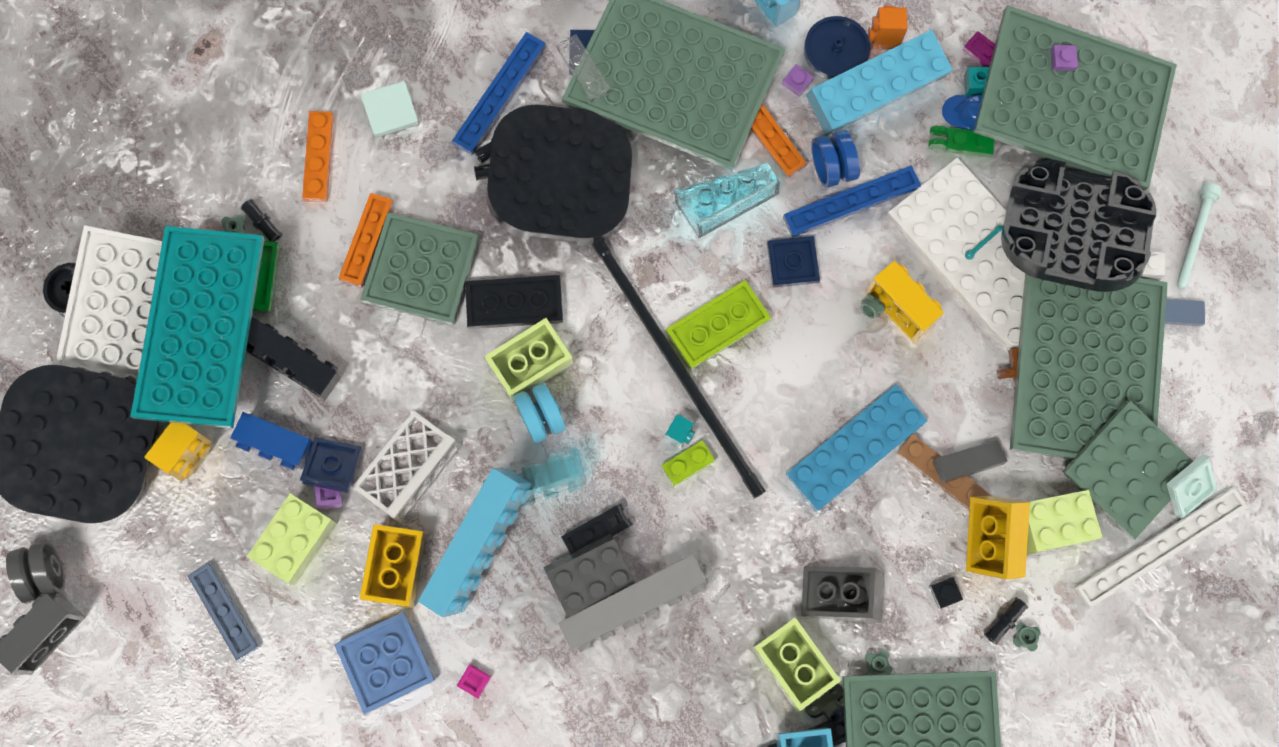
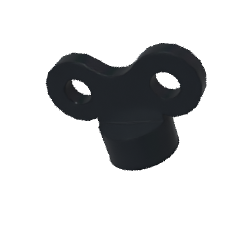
(828, 705)

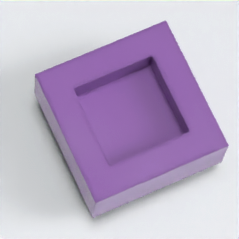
(1064, 58)
(797, 80)
(327, 498)

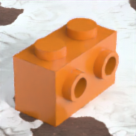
(888, 27)

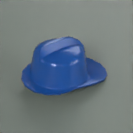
(961, 111)

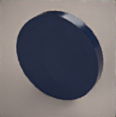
(836, 46)

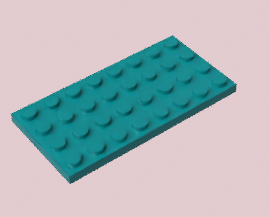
(198, 327)

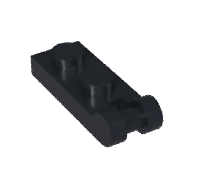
(596, 529)

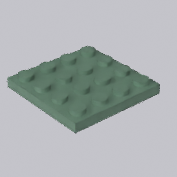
(420, 268)
(1128, 469)

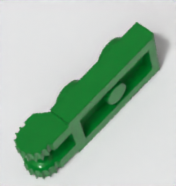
(961, 142)

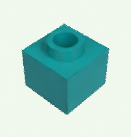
(972, 80)
(680, 431)

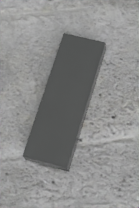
(969, 461)

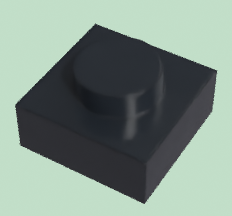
(946, 593)

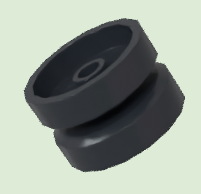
(58, 287)

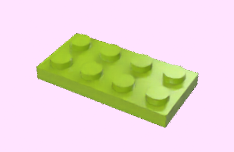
(718, 324)

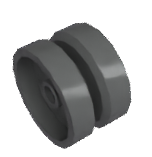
(35, 571)

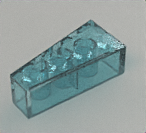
(723, 200)
(553, 477)

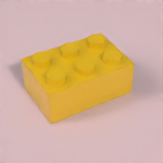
(905, 301)
(997, 537)
(393, 566)

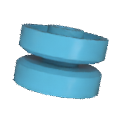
(540, 412)

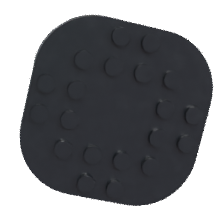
(559, 174)
(1078, 227)
(73, 444)

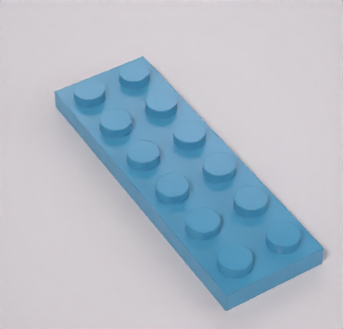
(856, 448)

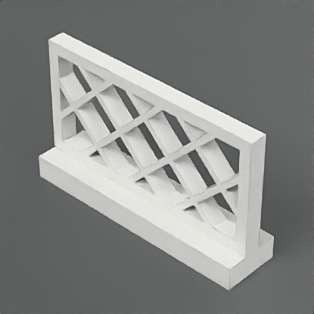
(425, 474)

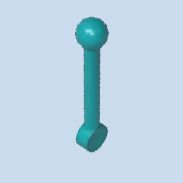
(970, 254)

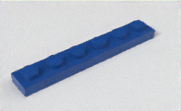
(499, 93)
(851, 201)

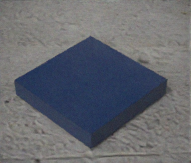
(793, 261)
(331, 465)

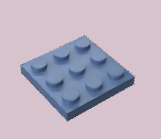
(384, 662)

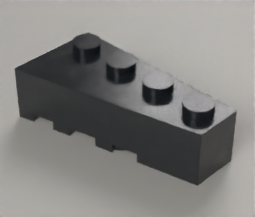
(291, 360)

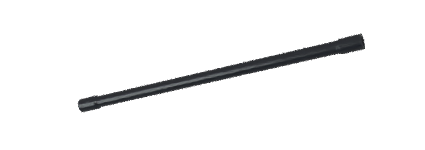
(748, 477)

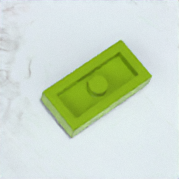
(688, 463)

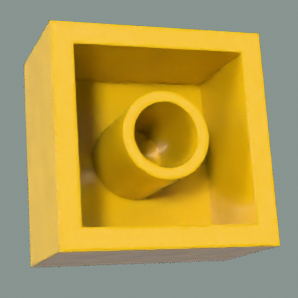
(178, 450)

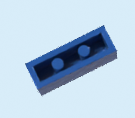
(271, 441)

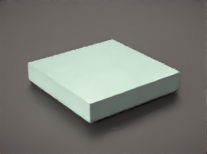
(389, 109)
(1192, 486)

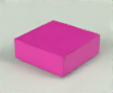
(473, 681)

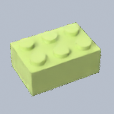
(529, 359)
(1062, 522)
(291, 540)
(796, 664)

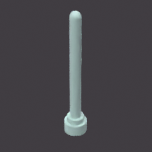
(1209, 194)

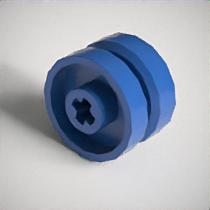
(835, 158)

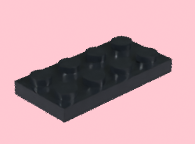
(513, 301)

